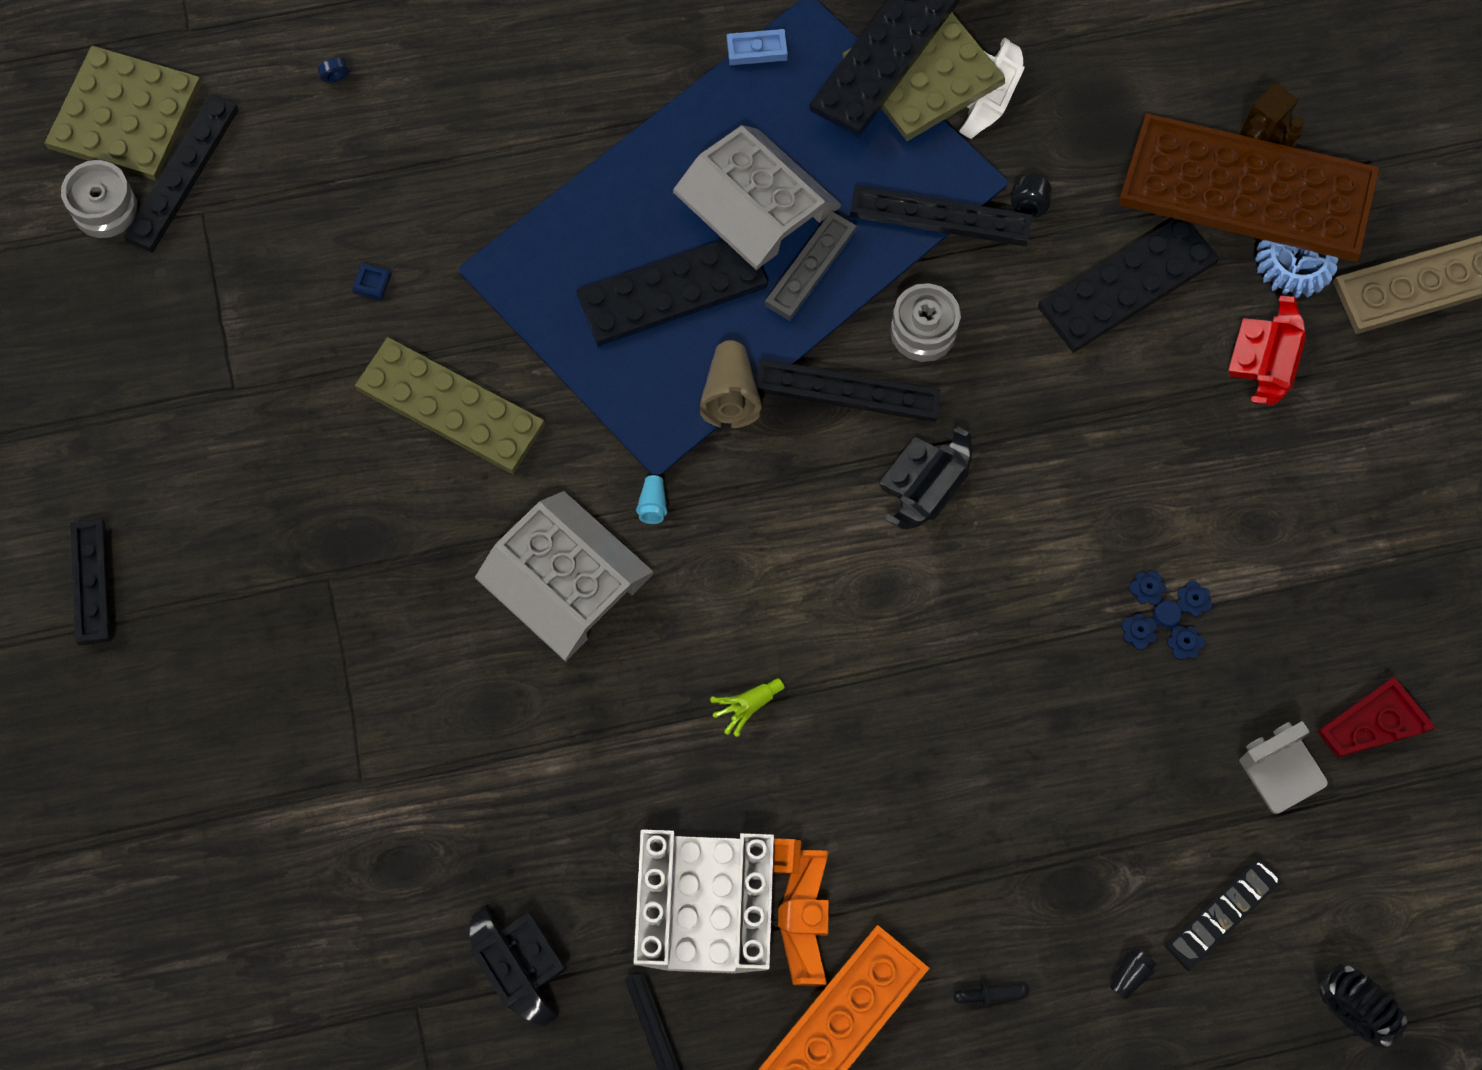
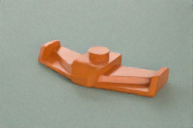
(803, 918)

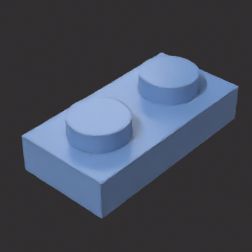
(756, 47)

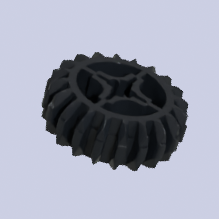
(1363, 1006)

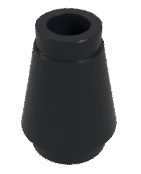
(1132, 973)

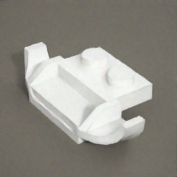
(992, 106)

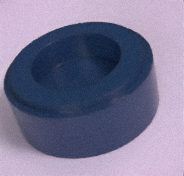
(333, 70)

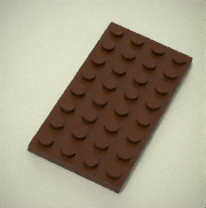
(1250, 187)

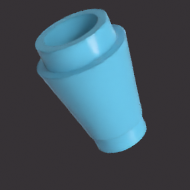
(652, 501)

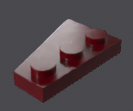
(1375, 721)

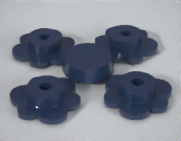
(1167, 615)

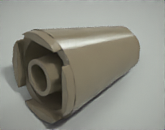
(730, 388)

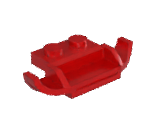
(1270, 352)

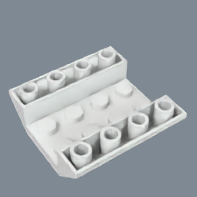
(704, 903)

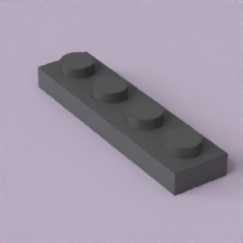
(810, 266)

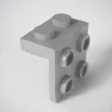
(1283, 768)

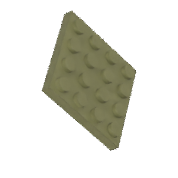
(941, 81)
(123, 112)

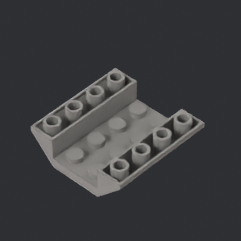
(752, 194)
(560, 572)

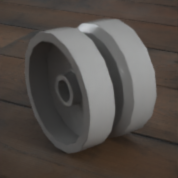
(99, 198)
(925, 322)

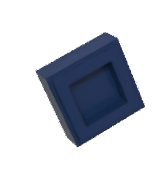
(371, 282)

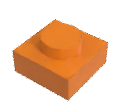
(786, 856)

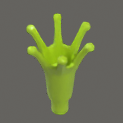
(746, 704)

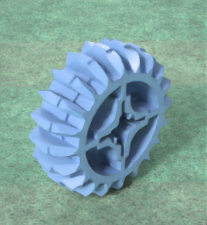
(1279, 267)

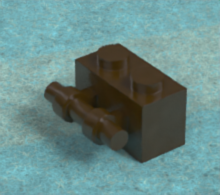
(1272, 119)

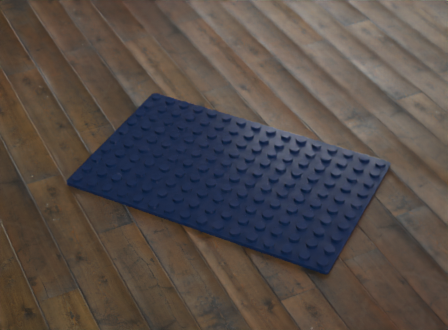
(627, 217)

